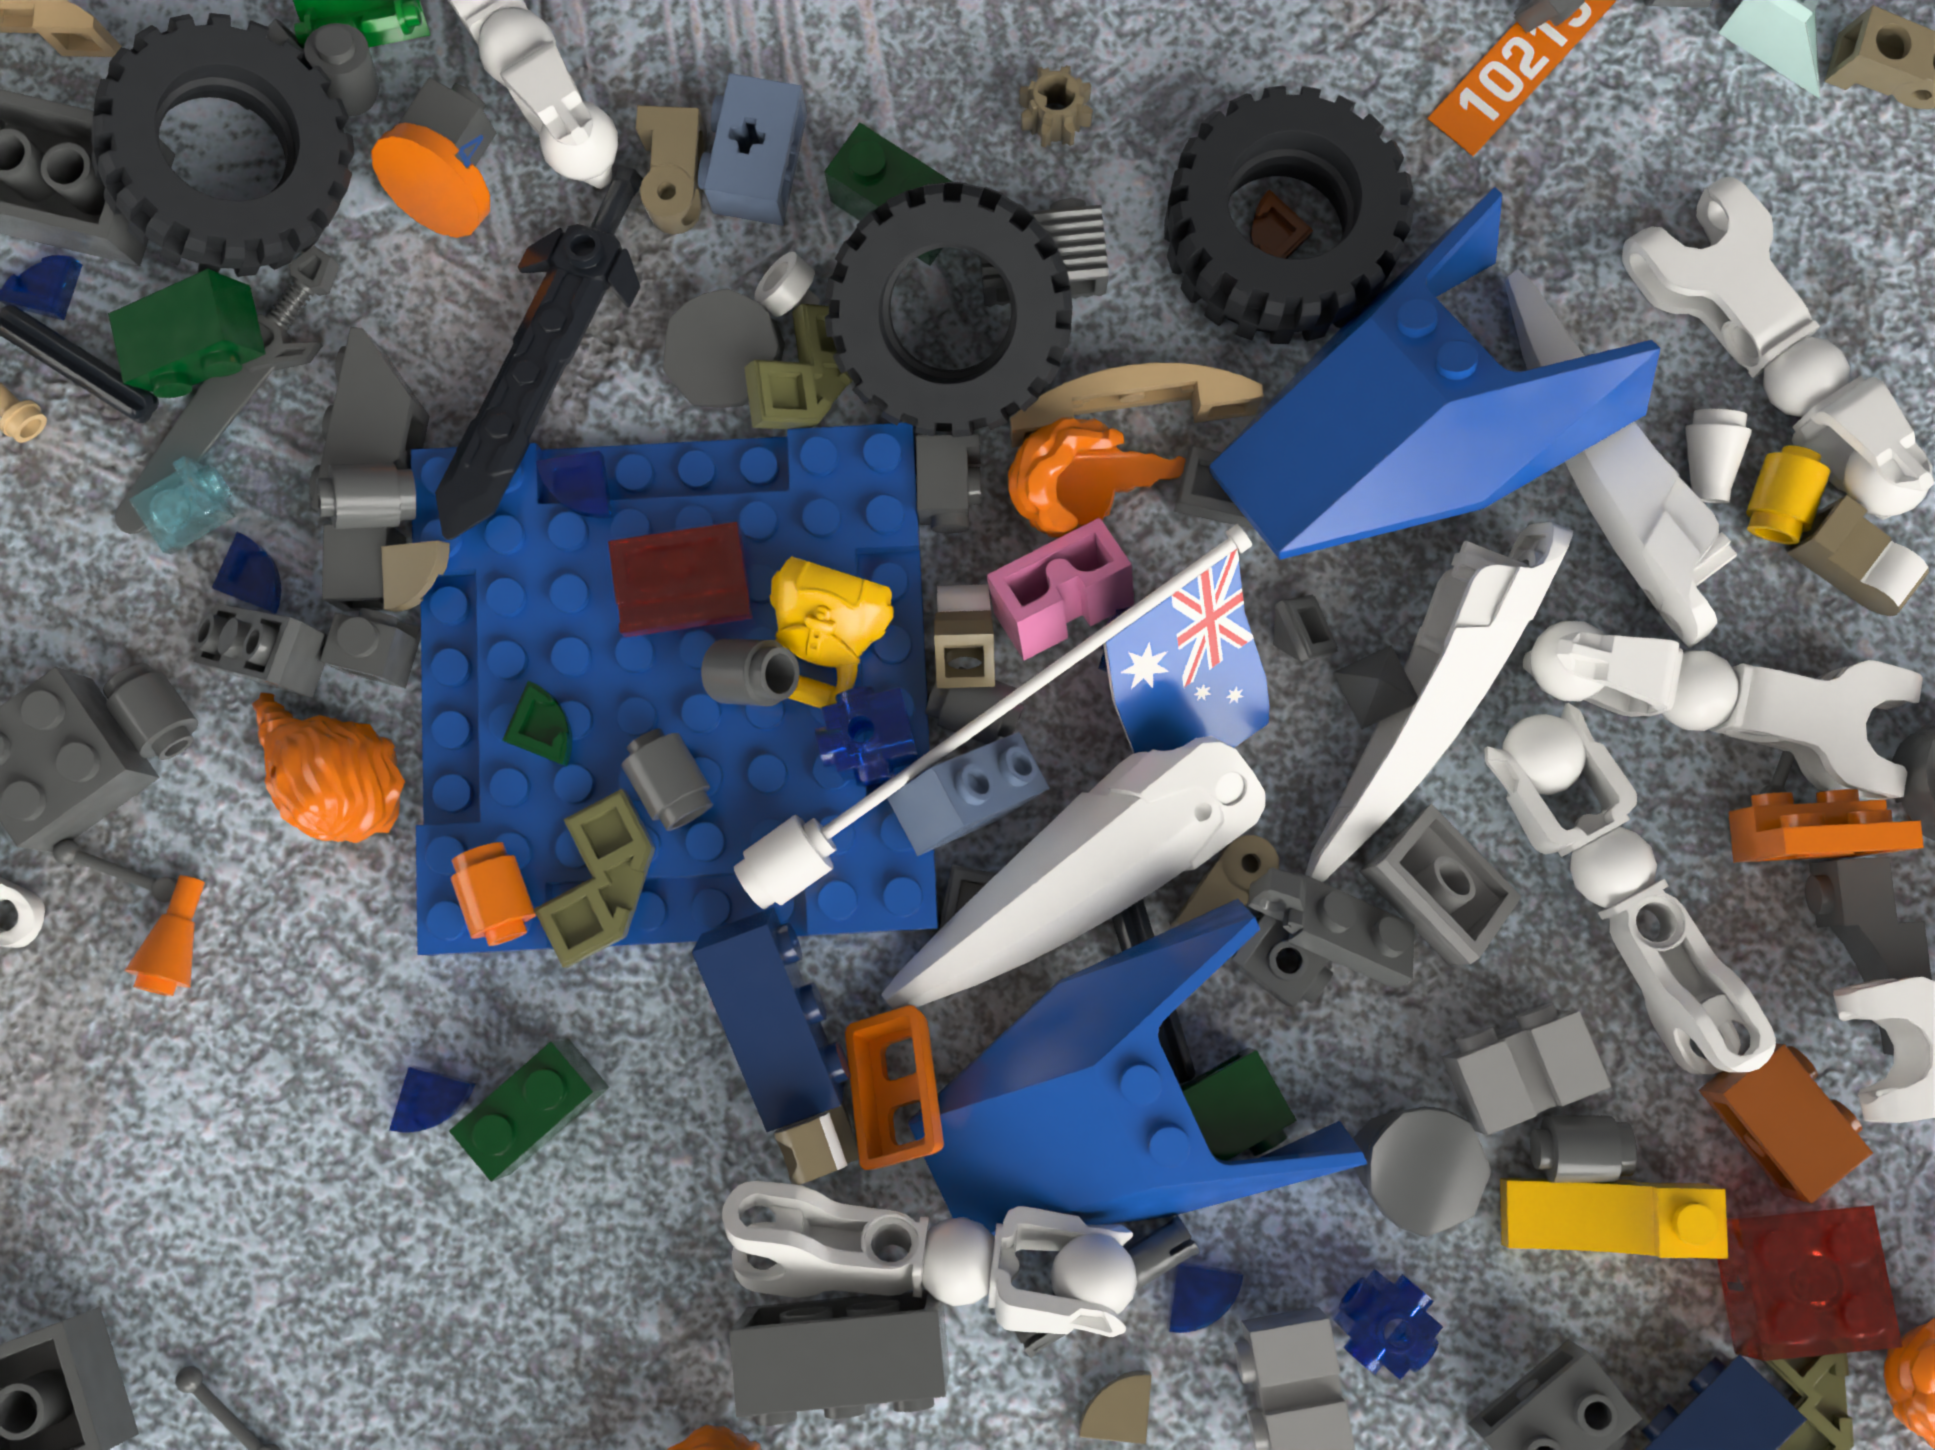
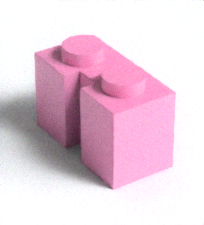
(1059, 582)

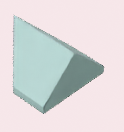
(1780, 36)

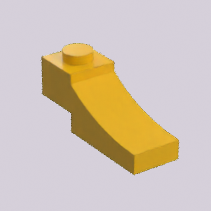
(1615, 1217)

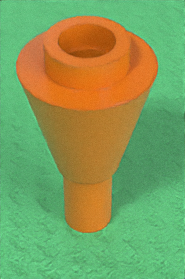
(168, 949)

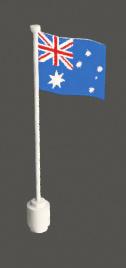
(1175, 671)

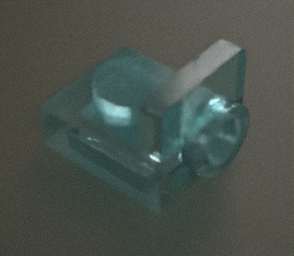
(184, 505)

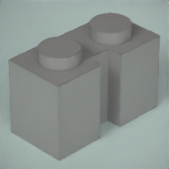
(1525, 1068)
(1294, 1382)

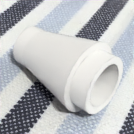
(1715, 452)

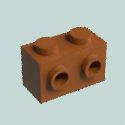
(1789, 1124)

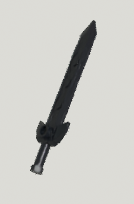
(579, 272)

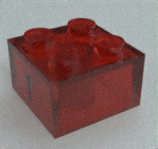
(1807, 1283)

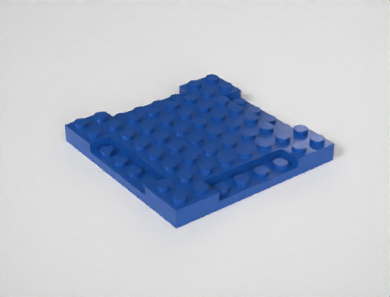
(539, 605)

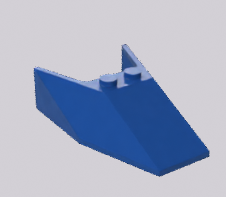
(1414, 415)
(1085, 1109)

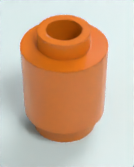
(492, 893)

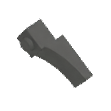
(1860, 909)

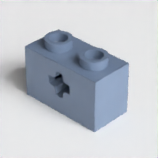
(755, 178)
(967, 793)

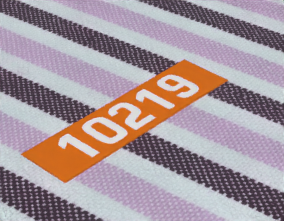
(1509, 76)

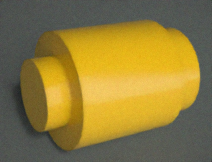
(1787, 494)

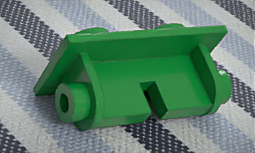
(377, 20)

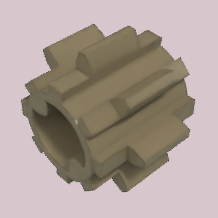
(1061, 89)

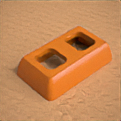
(878, 1097)

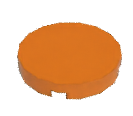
(429, 181)

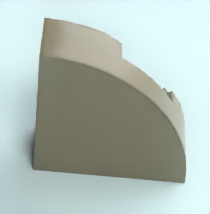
(411, 571)
(1119, 1410)

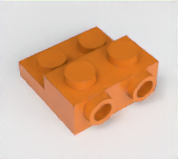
(1827, 829)

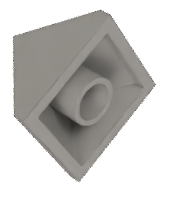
(1442, 887)

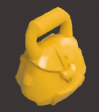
(827, 622)

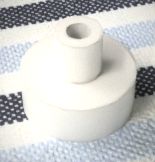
(786, 285)

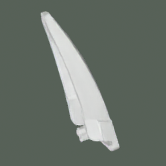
(1632, 491)
(1452, 664)
(1090, 863)

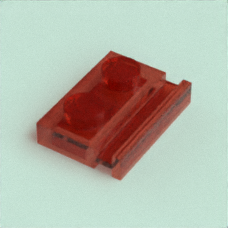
(680, 579)

